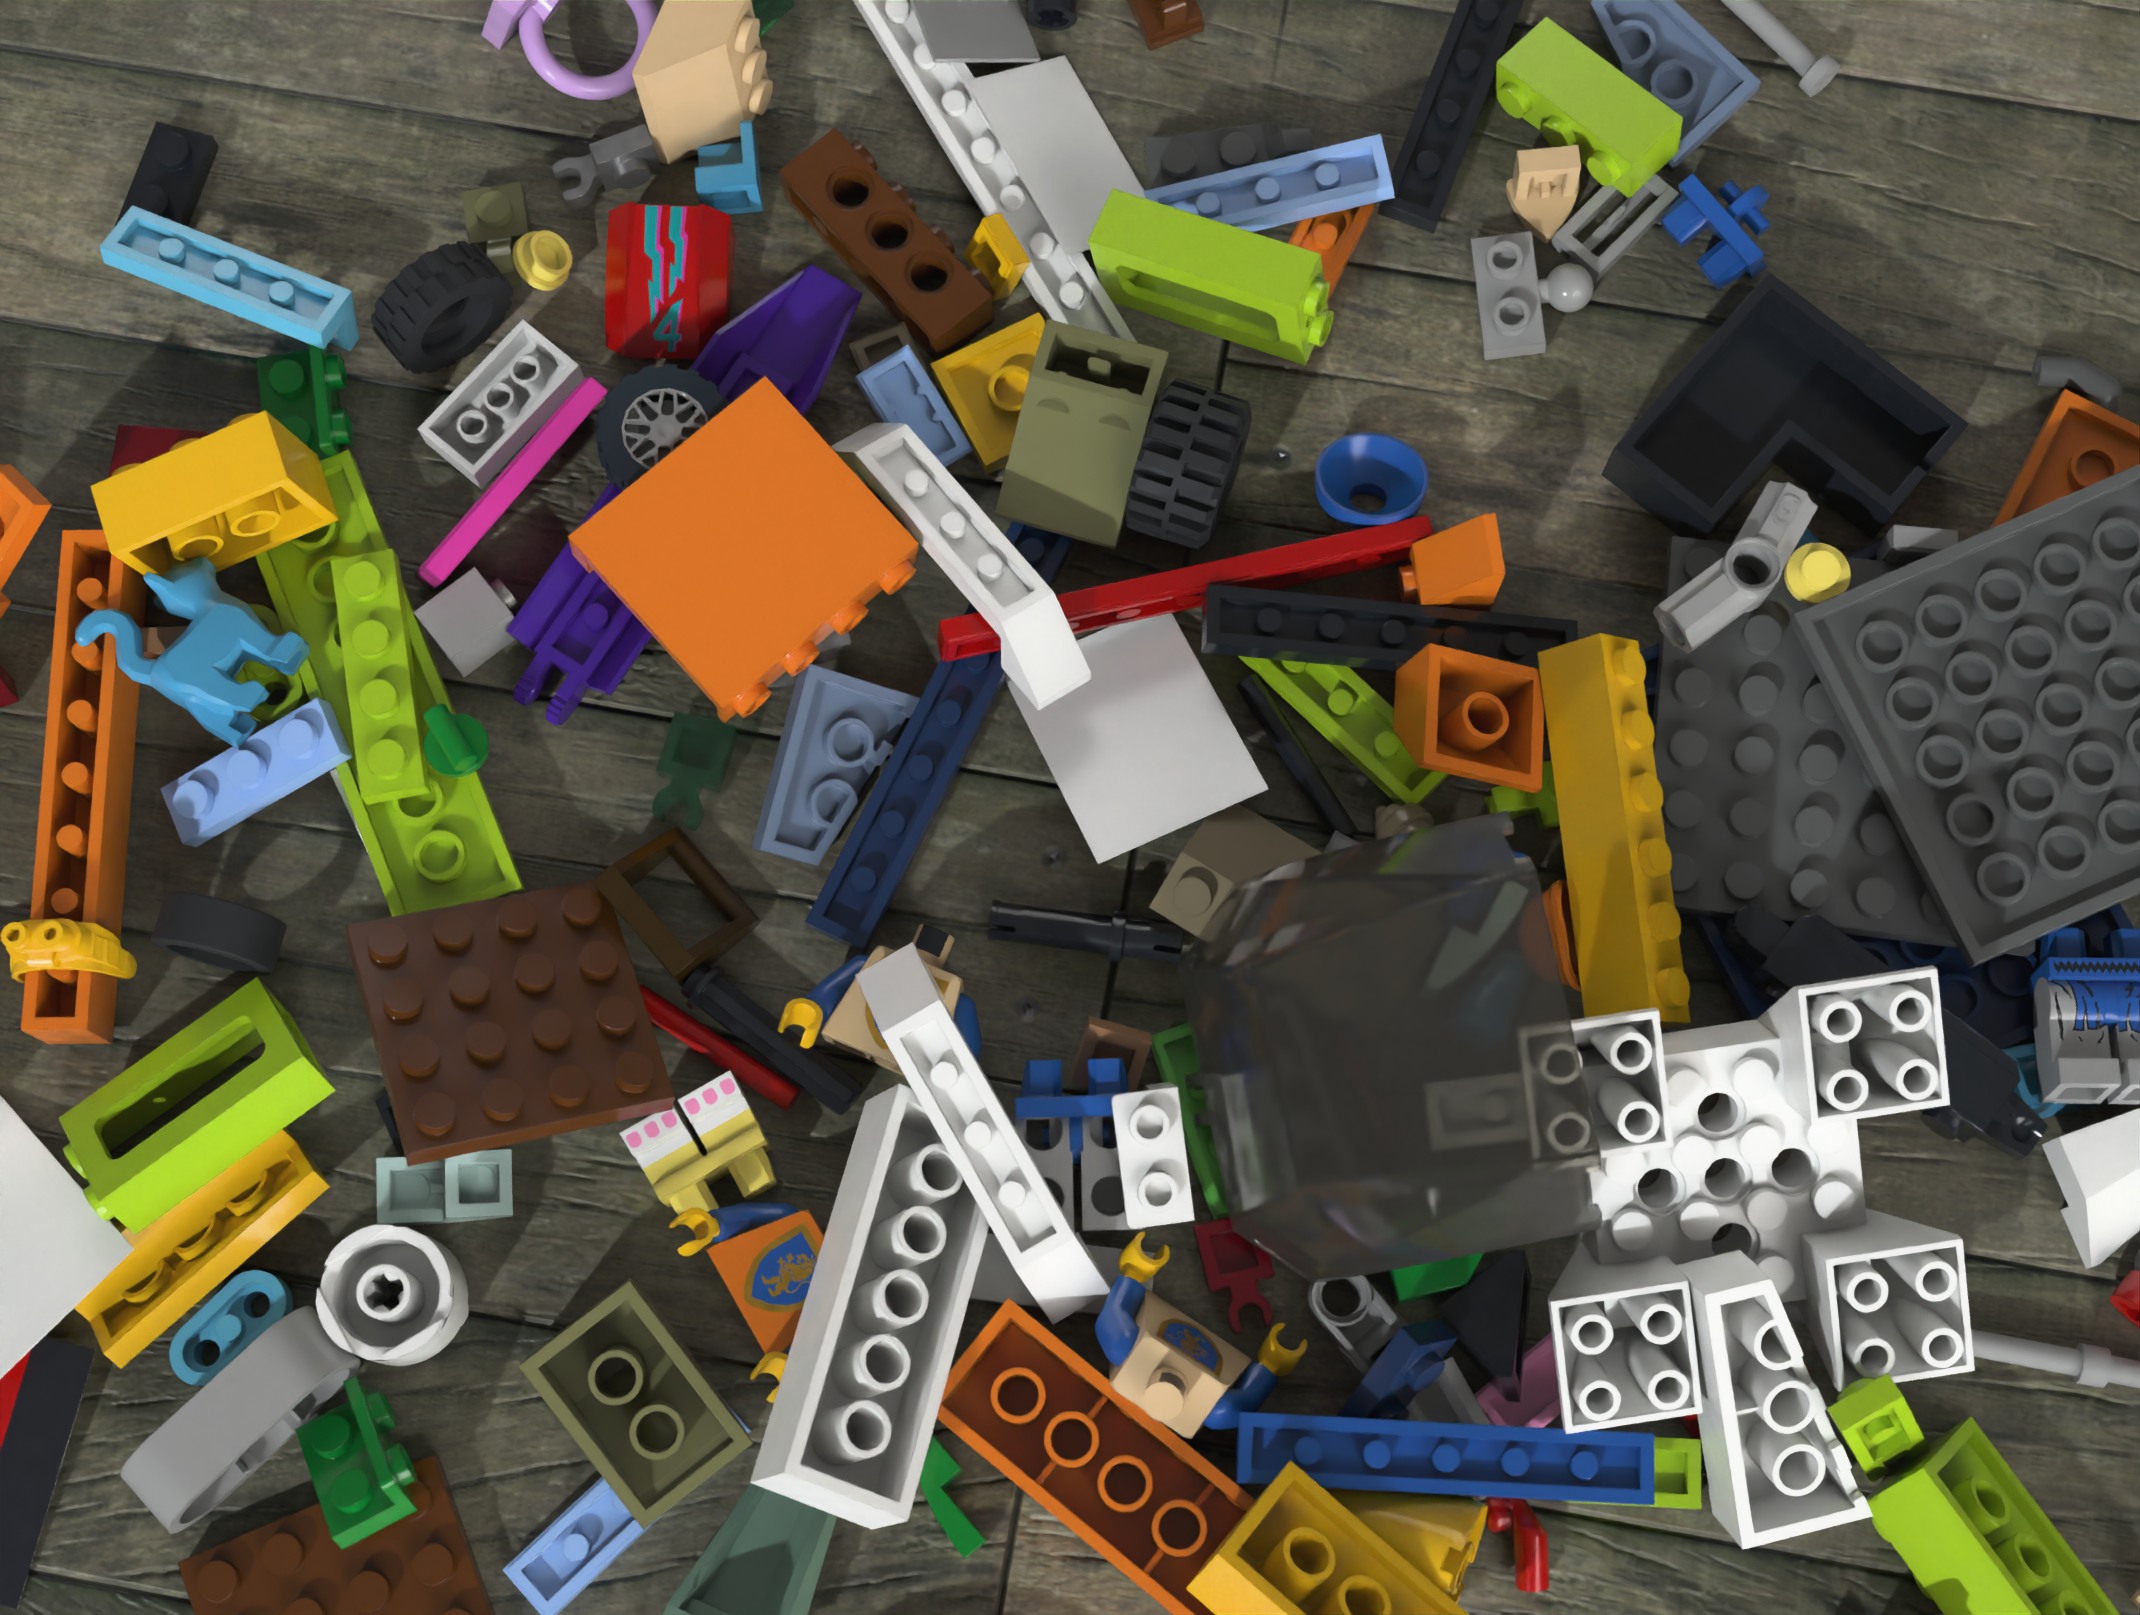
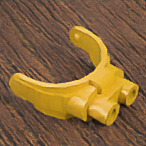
(65, 945)

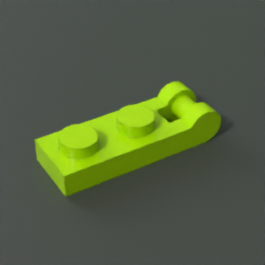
(1877, 1425)

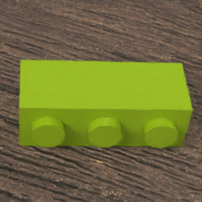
(1587, 103)

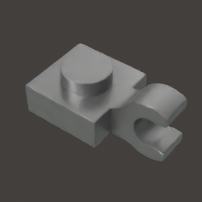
(614, 162)

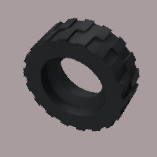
(441, 307)

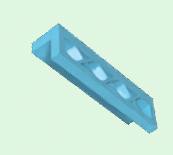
(232, 279)

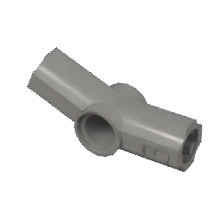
(1717, 593)

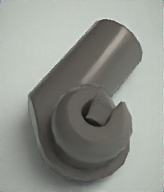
(2079, 374)

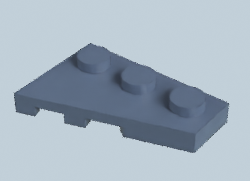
(1676, 63)
(825, 755)

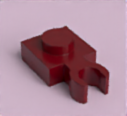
(1234, 1265)

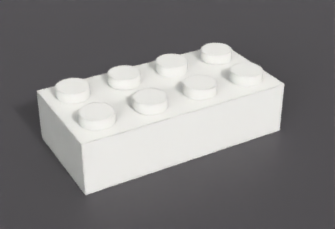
(501, 404)

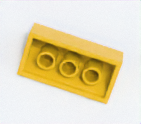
(1311, 1557)

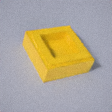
(997, 255)

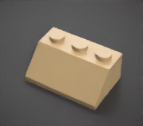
(701, 75)

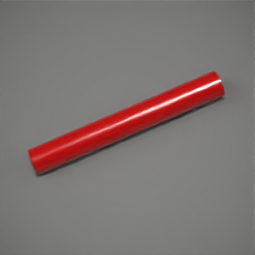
(719, 1050)

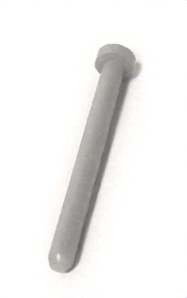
(1814, 70)

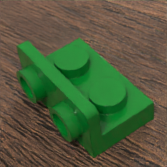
(304, 397)
(357, 1467)

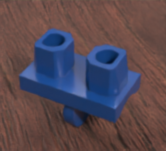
(1700, 210)

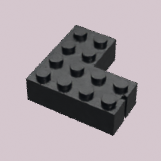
(1786, 392)

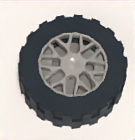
(652, 417)

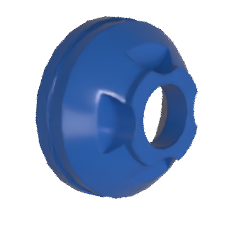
(1372, 466)

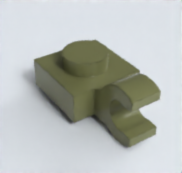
(495, 221)

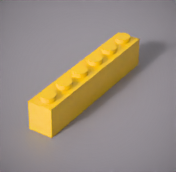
(1613, 829)

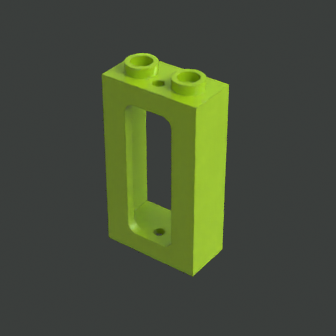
(1211, 276)
(209, 1133)

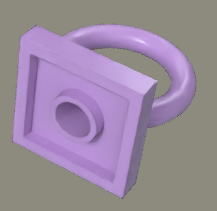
(531, 15)

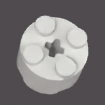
(356, 1286)

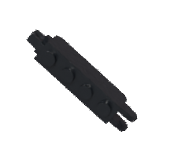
(1977, 1071)

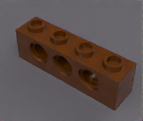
(936, 319)

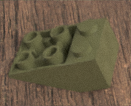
(1081, 433)

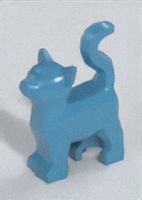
(207, 657)

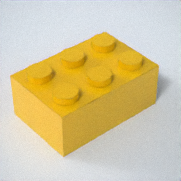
(215, 498)

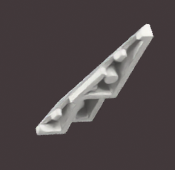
(2100, 1184)

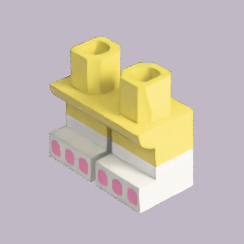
(729, 1134)

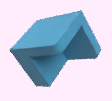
(731, 175)

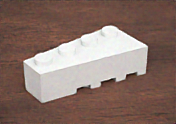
(1763, 1420)

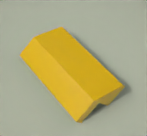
(199, 1245)

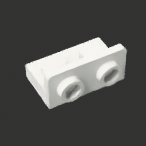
(1152, 1156)

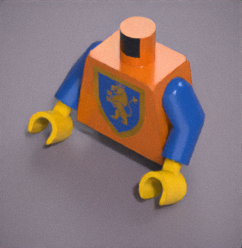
(767, 1265)

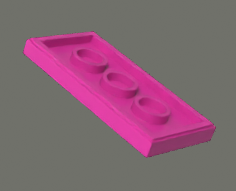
(510, 483)

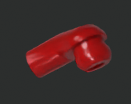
(1528, 1537)

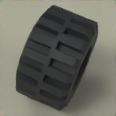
(1187, 464)

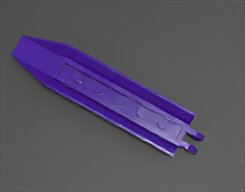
(573, 615)

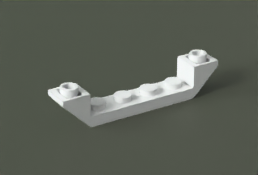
(977, 557)
(980, 1135)

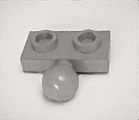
(1513, 295)

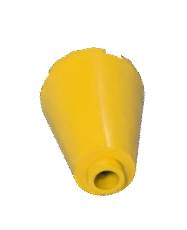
(1428, 1530)

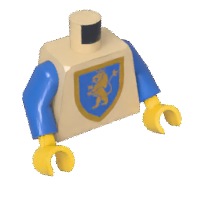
(846, 1014)
(1174, 1363)

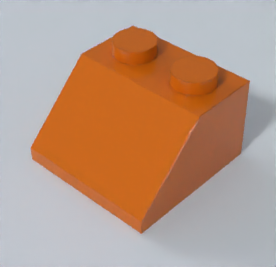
(1471, 716)

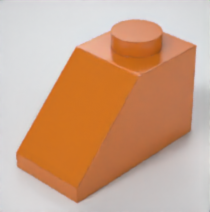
(1455, 567)

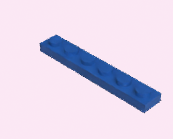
(1448, 1458)

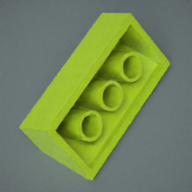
(1979, 1534)

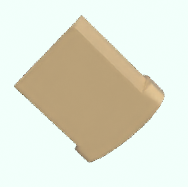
(1545, 188)

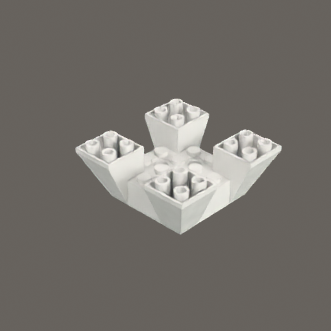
(1796, 1078)

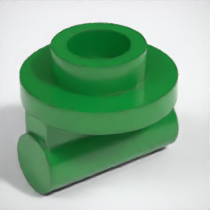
(455, 742)

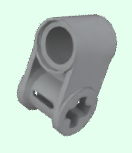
(1362, 1330)

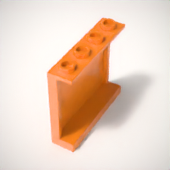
(747, 549)

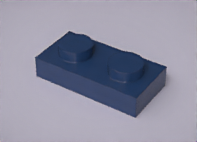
(1402, 1370)

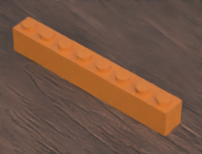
(84, 789)

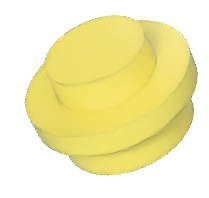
(542, 259)
(1817, 573)

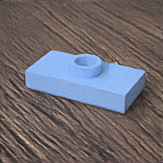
(905, 395)

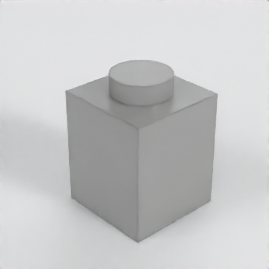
(470, 620)

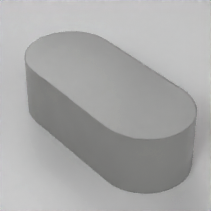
(238, 1420)

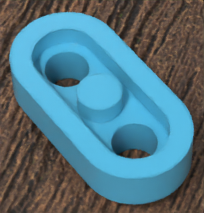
(229, 1323)

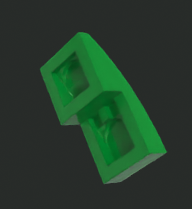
(936, 1474)

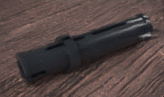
(1086, 932)

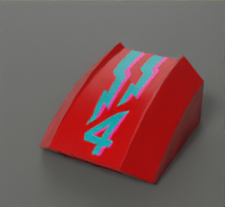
(667, 279)

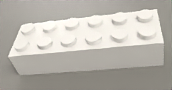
(876, 1323)

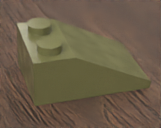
(636, 1402)

